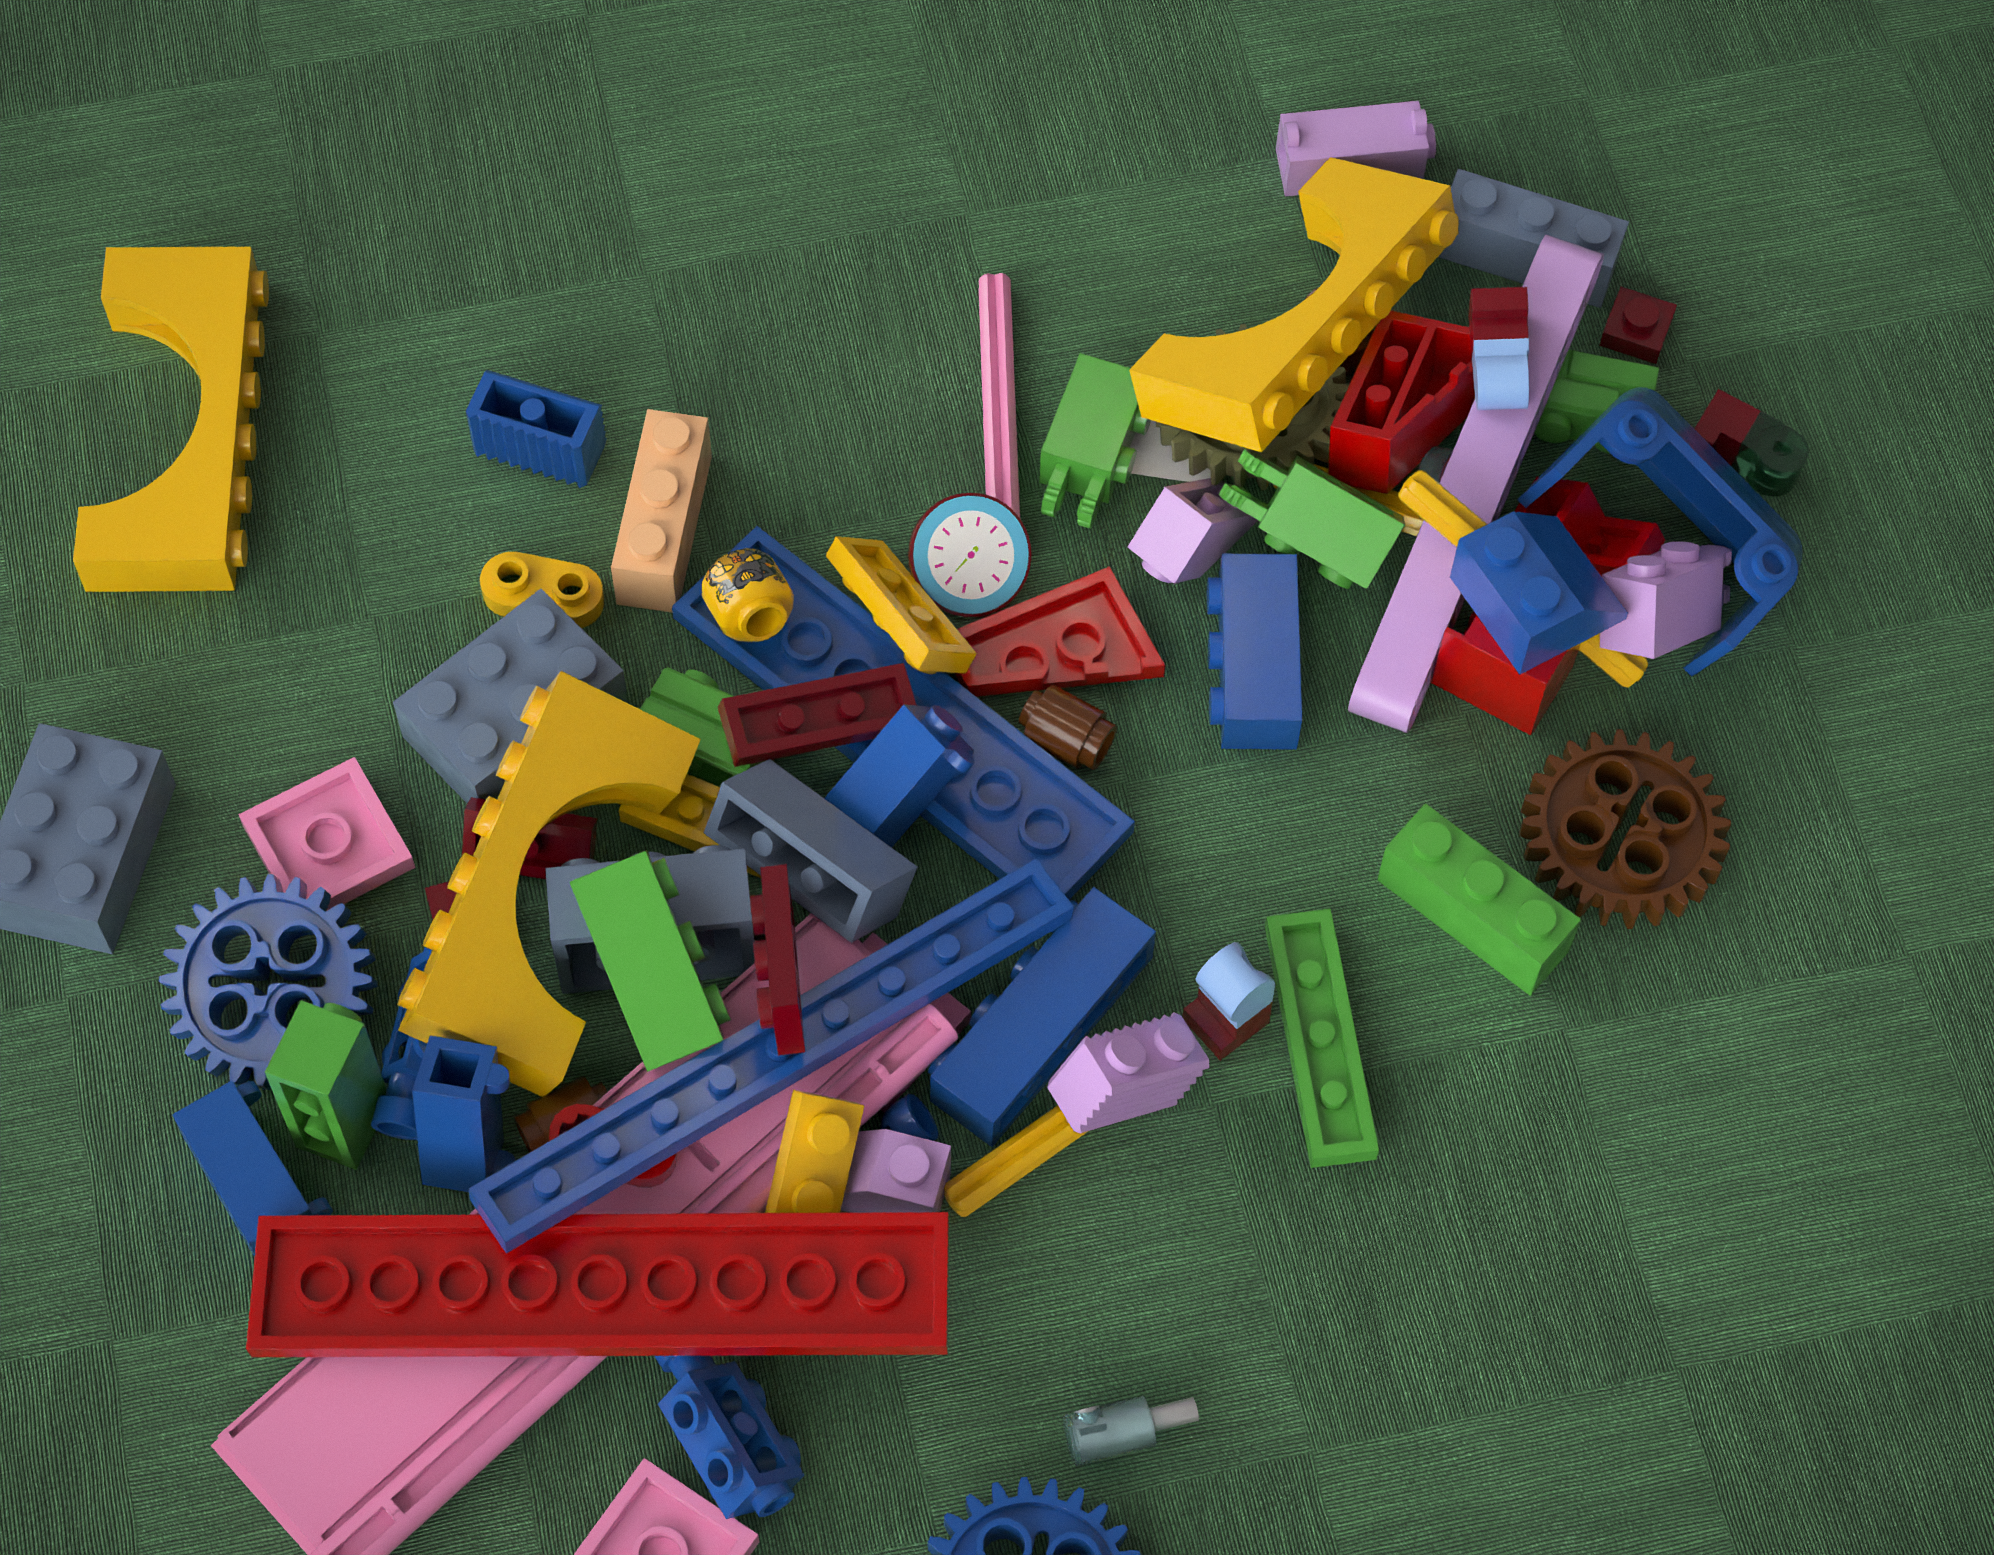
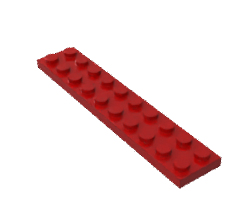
(602, 1286)

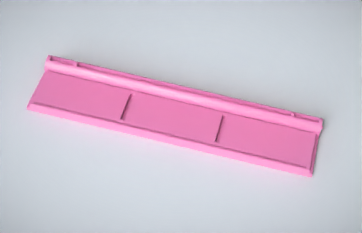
(376, 1445)

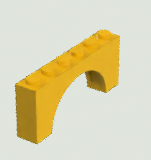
(1257, 379)
(187, 521)
(477, 980)

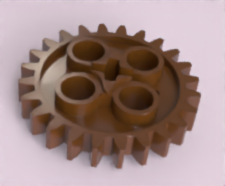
(1678, 854)

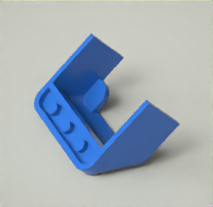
(1684, 466)

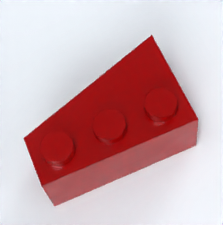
(1401, 400)

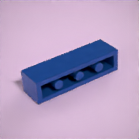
(1040, 1016)

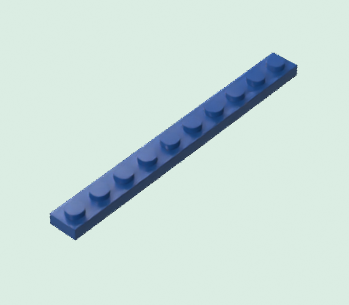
(747, 1068)

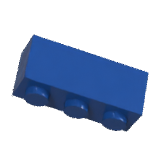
(1256, 651)

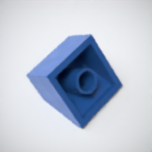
(1533, 587)

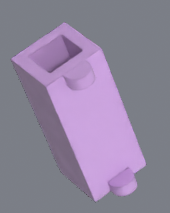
(1376, 136)

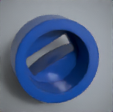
(911, 1118)

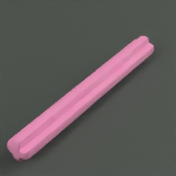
(998, 389)

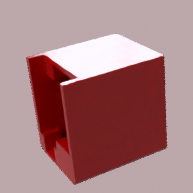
(1482, 675)

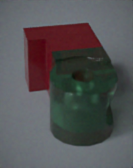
(1754, 444)

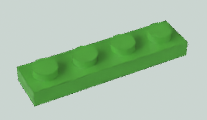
(1321, 1038)

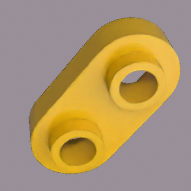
(543, 574)

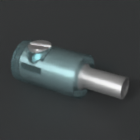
(1122, 1427)

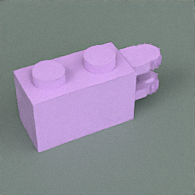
(1668, 598)

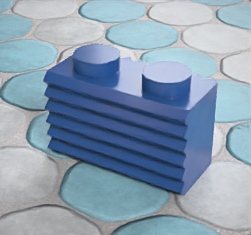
(536, 428)

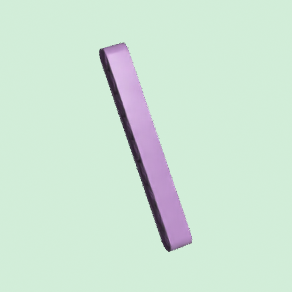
(1481, 477)

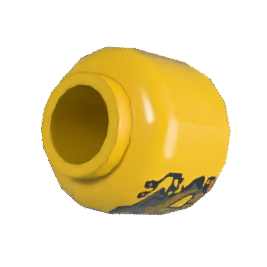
(747, 595)

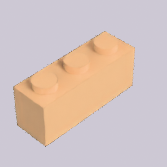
(661, 510)

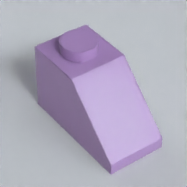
(1188, 531)
(896, 1173)

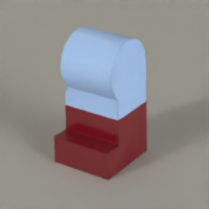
(1499, 347)
(1230, 1001)

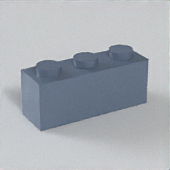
(1506, 224)
(831, 860)

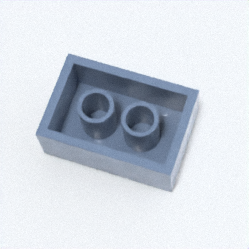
(474, 701)
(79, 836)
(711, 896)

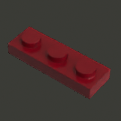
(813, 714)
(778, 960)

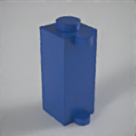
(902, 771)
(459, 1113)
(241, 1159)

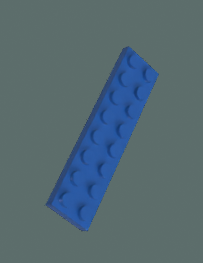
(1015, 795)

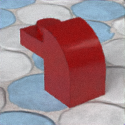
(1603, 539)

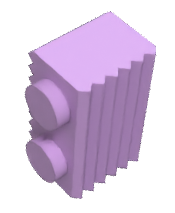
(1128, 1073)

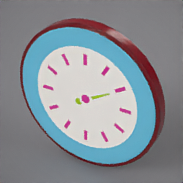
(970, 554)

